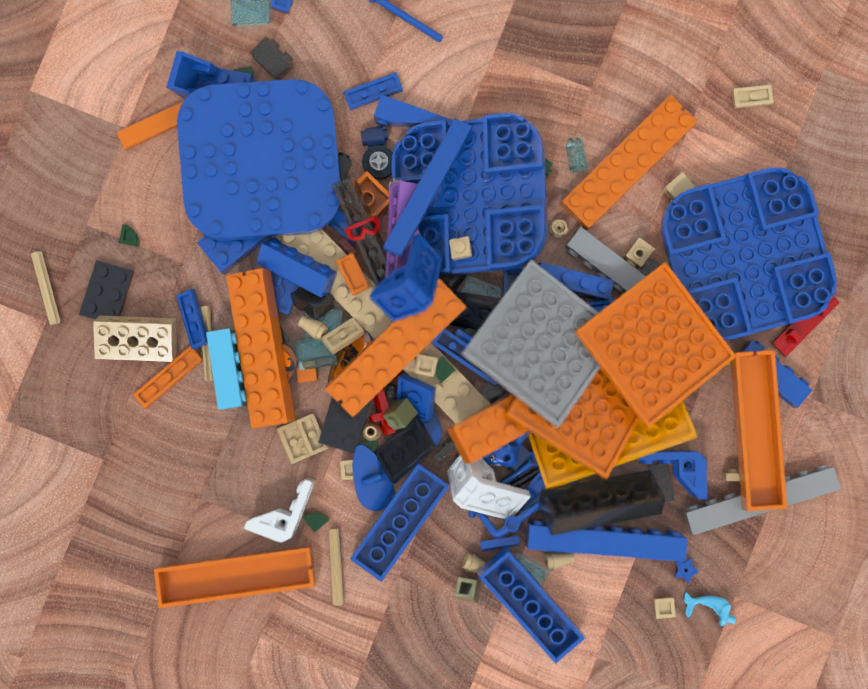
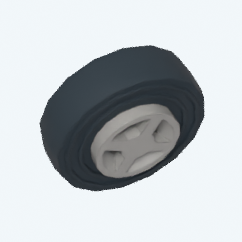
(378, 155)

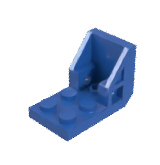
(192, 73)
(410, 287)
(691, 477)

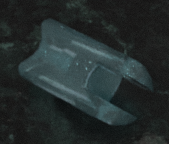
(576, 155)

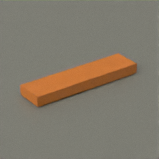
(149, 127)
(168, 377)

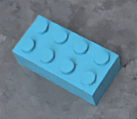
(226, 369)

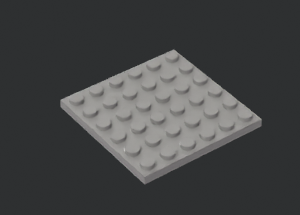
(533, 345)

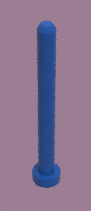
(409, 19)

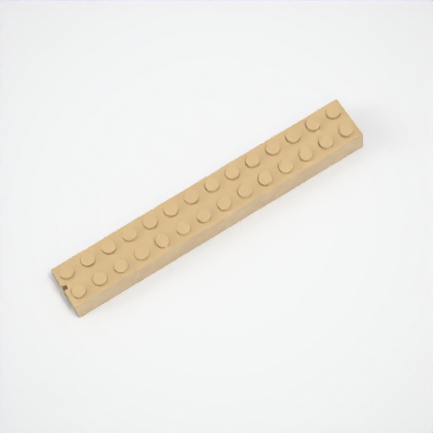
(455, 394)

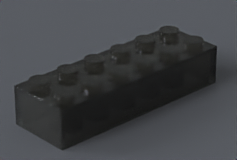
(601, 502)

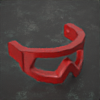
(348, 230)

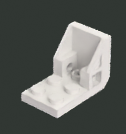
(476, 490)
(271, 524)

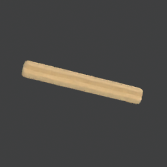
(45, 287)
(206, 312)
(336, 569)

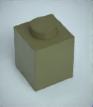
(400, 414)
(467, 590)

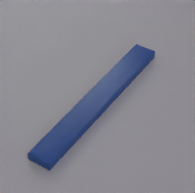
(427, 188)

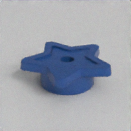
(686, 575)

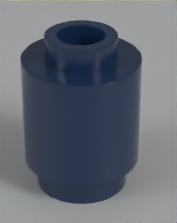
(374, 136)

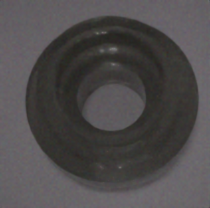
(391, 390)

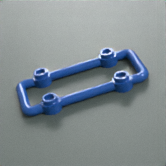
(513, 523)

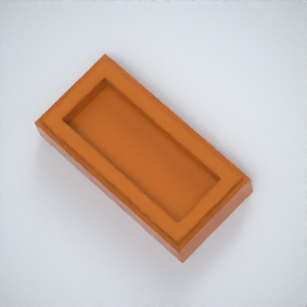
(352, 274)

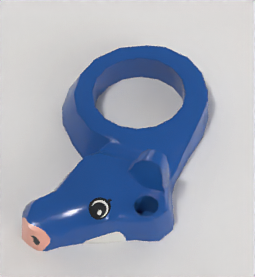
(507, 454)

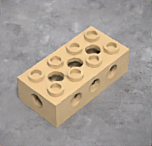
(127, 347)

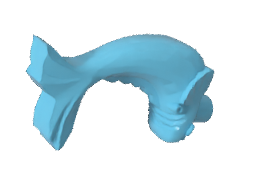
(718, 603)

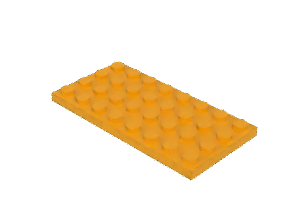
(668, 431)

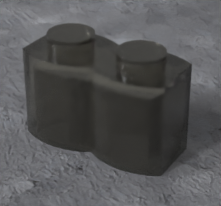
(272, 59)
(311, 303)

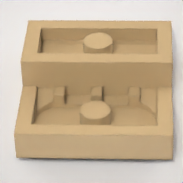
(301, 438)

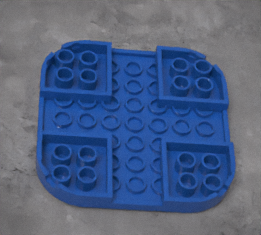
(258, 159)
(489, 194)
(750, 251)

